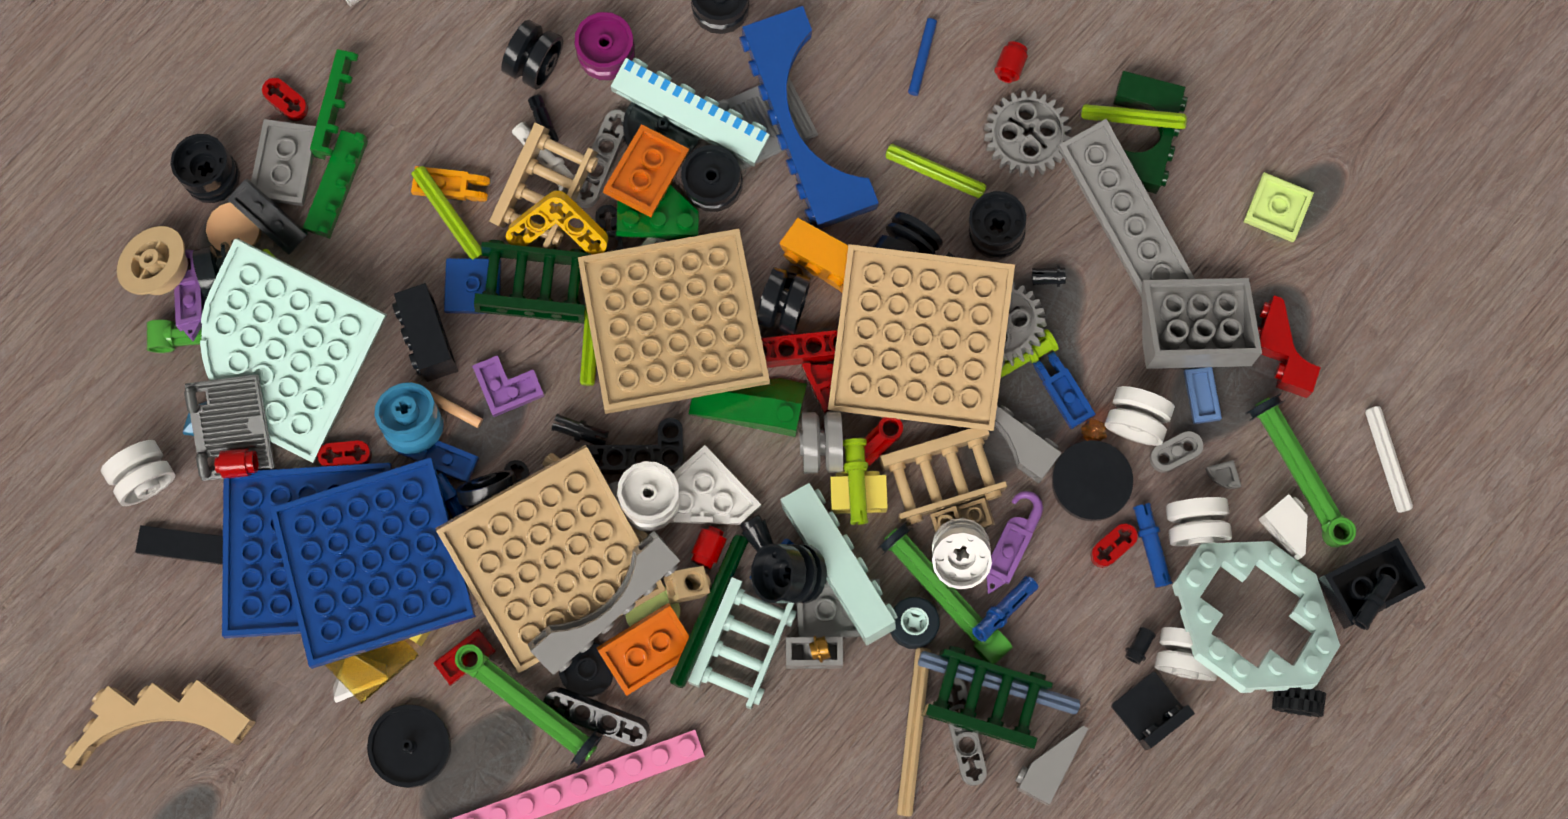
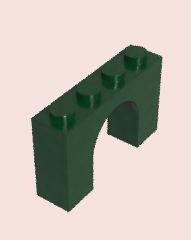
(1156, 95)

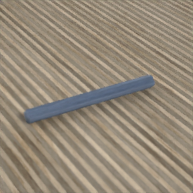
(993, 680)

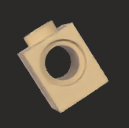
(677, 589)

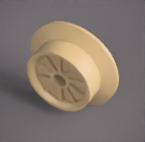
(153, 262)

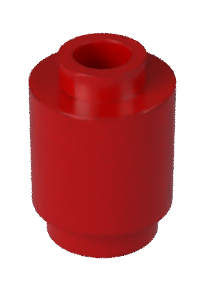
(1011, 62)
(236, 463)
(708, 547)

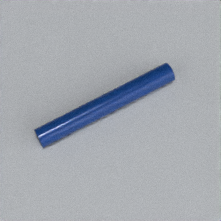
(922, 57)

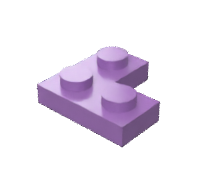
(502, 393)

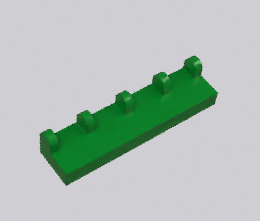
(331, 103)
(335, 183)

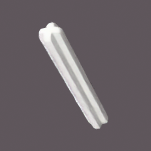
(1389, 459)

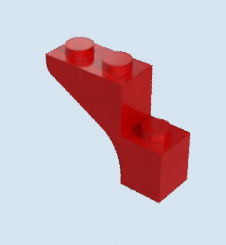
(1276, 342)

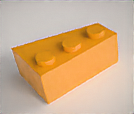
(816, 252)

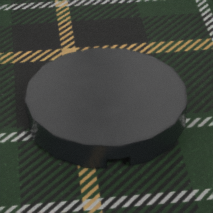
(587, 673)

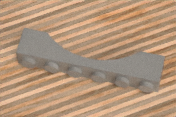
(1029, 450)
(561, 642)

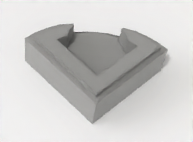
(1224, 475)

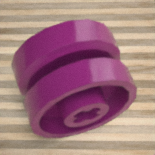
(603, 45)

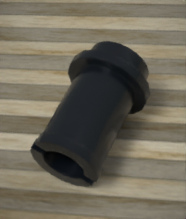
(1048, 276)
(1140, 645)

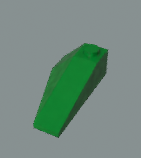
(764, 407)

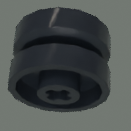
(720, 15)
(532, 54)
(697, 175)
(779, 299)
(484, 487)

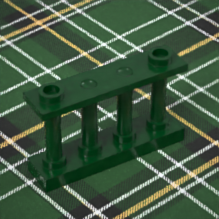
(516, 303)
(967, 717)

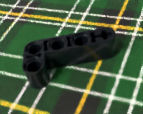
(631, 452)

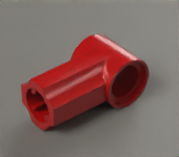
(879, 442)

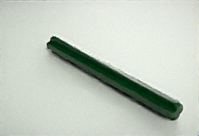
(708, 612)

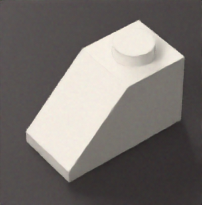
(1288, 525)

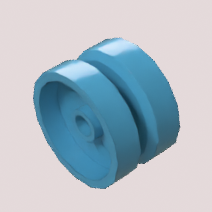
(409, 418)

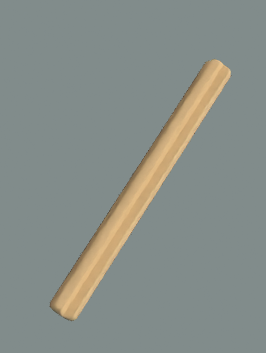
(913, 737)

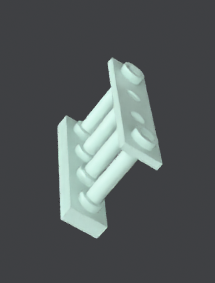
(715, 647)

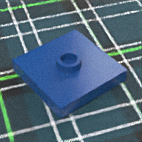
(462, 281)

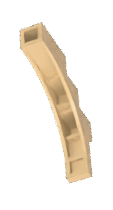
(155, 704)

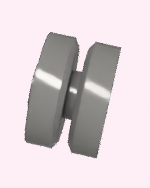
(821, 442)

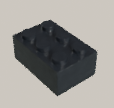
(424, 333)
(1352, 581)

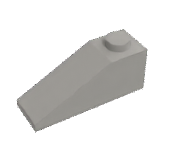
(1046, 772)

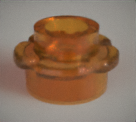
(1094, 430)

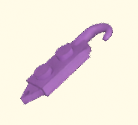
(189, 302)
(1013, 543)

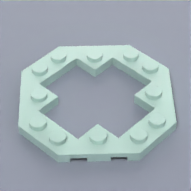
(1309, 612)

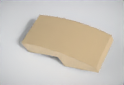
(976, 510)

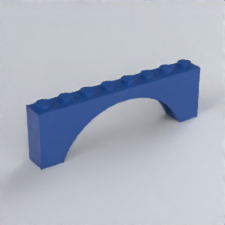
(827, 191)

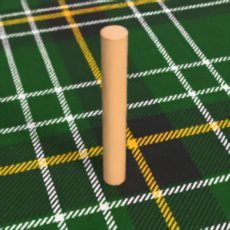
(456, 410)

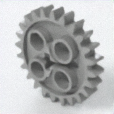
(1011, 151)
(1023, 337)

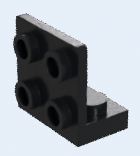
(1151, 711)

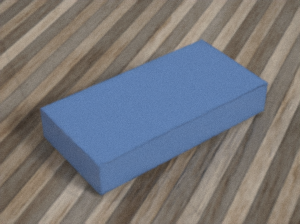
(1202, 395)

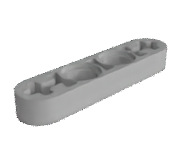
(606, 160)
(958, 733)

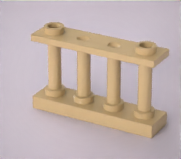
(528, 164)
(922, 455)

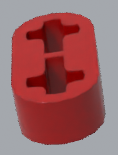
(288, 95)
(344, 448)
(1109, 540)

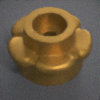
(820, 648)

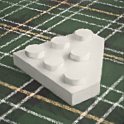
(711, 493)

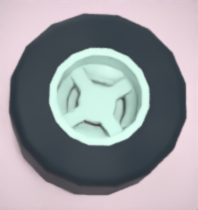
(919, 615)

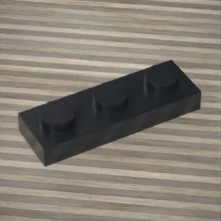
(267, 216)

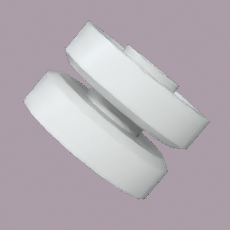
(1139, 415)
(137, 473)
(644, 480)
(1198, 521)
(1180, 659)

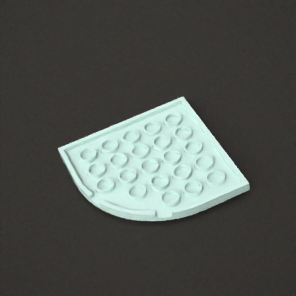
(292, 333)

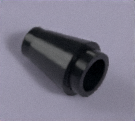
(756, 532)

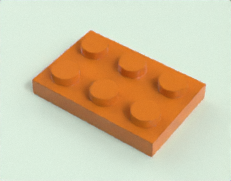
(646, 170)
(645, 649)

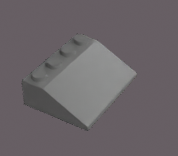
(1199, 323)

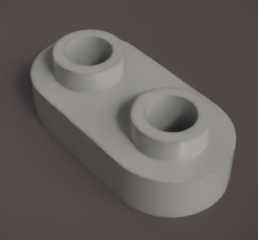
(1175, 452)

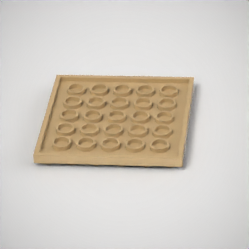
(673, 321)
(921, 337)
(543, 551)

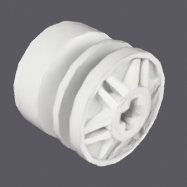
(969, 565)

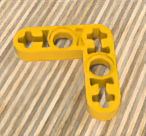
(553, 216)

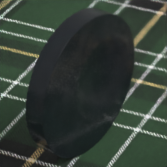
(637, 115)
(1092, 480)
(409, 746)

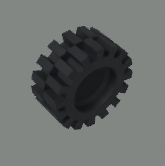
(1300, 701)

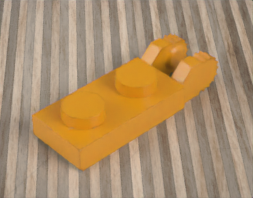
(455, 184)

